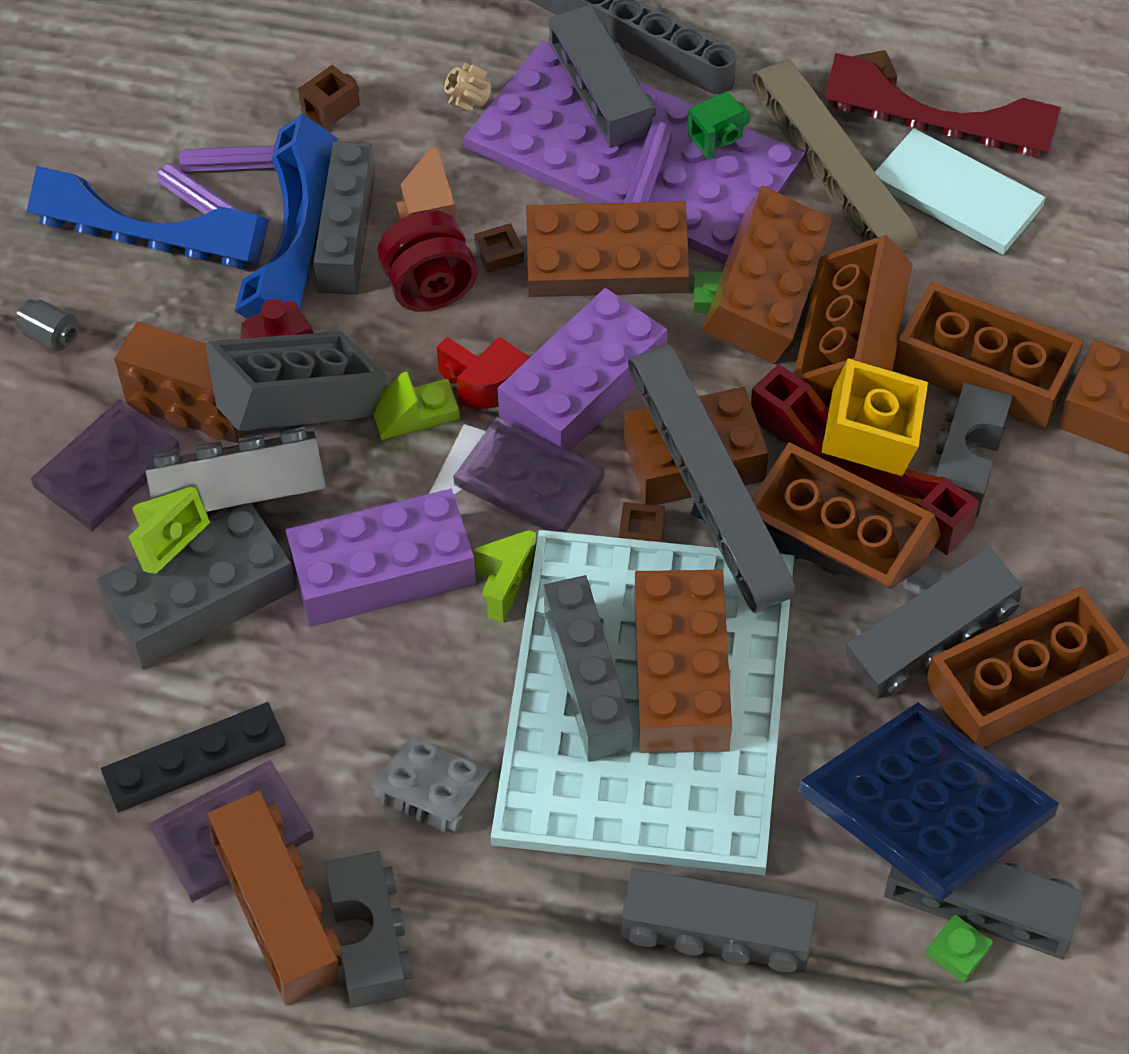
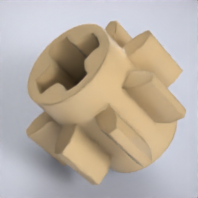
(467, 87)

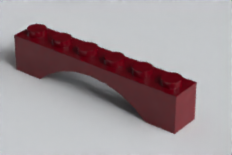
(865, 85)
(798, 416)

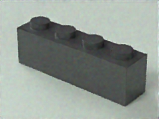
(601, 75)
(344, 218)
(934, 622)
(587, 668)
(1003, 903)
(718, 920)

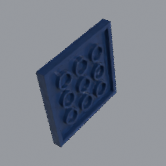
(928, 800)

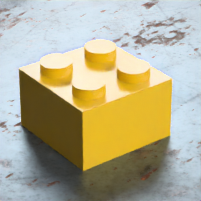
(875, 417)

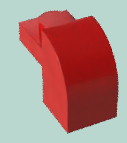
(478, 376)

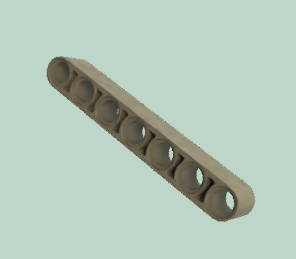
(832, 156)

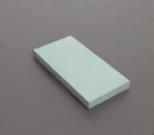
(959, 191)

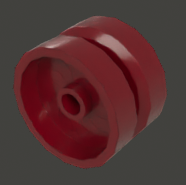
(427, 261)

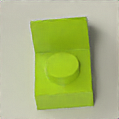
(412, 409)
(167, 527)
(506, 566)

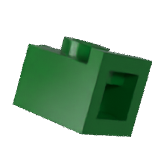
(717, 123)

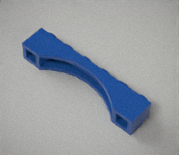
(302, 167)
(220, 233)

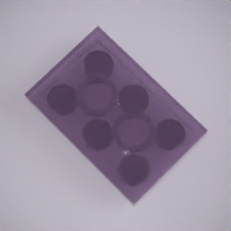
(103, 464)
(529, 476)
(186, 833)

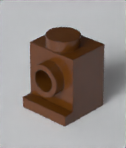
(329, 97)

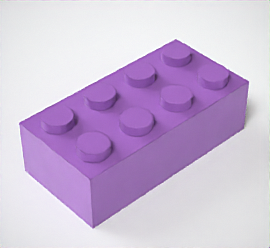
(579, 371)
(381, 557)

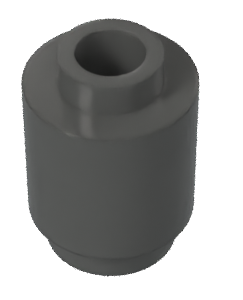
(47, 324)

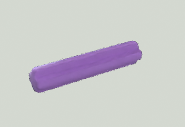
(226, 158)
(649, 163)
(190, 189)

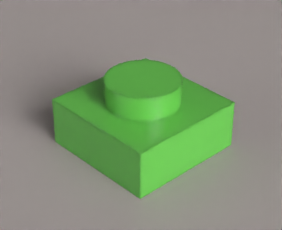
(704, 288)
(959, 948)

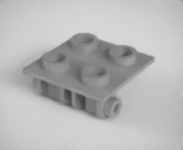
(430, 781)

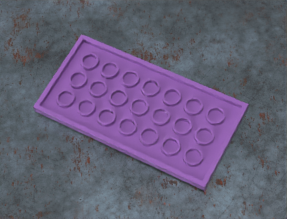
(549, 135)

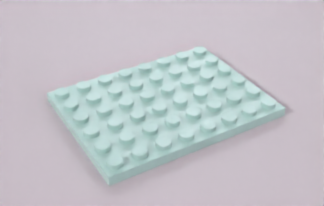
(638, 805)

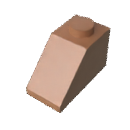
(426, 188)

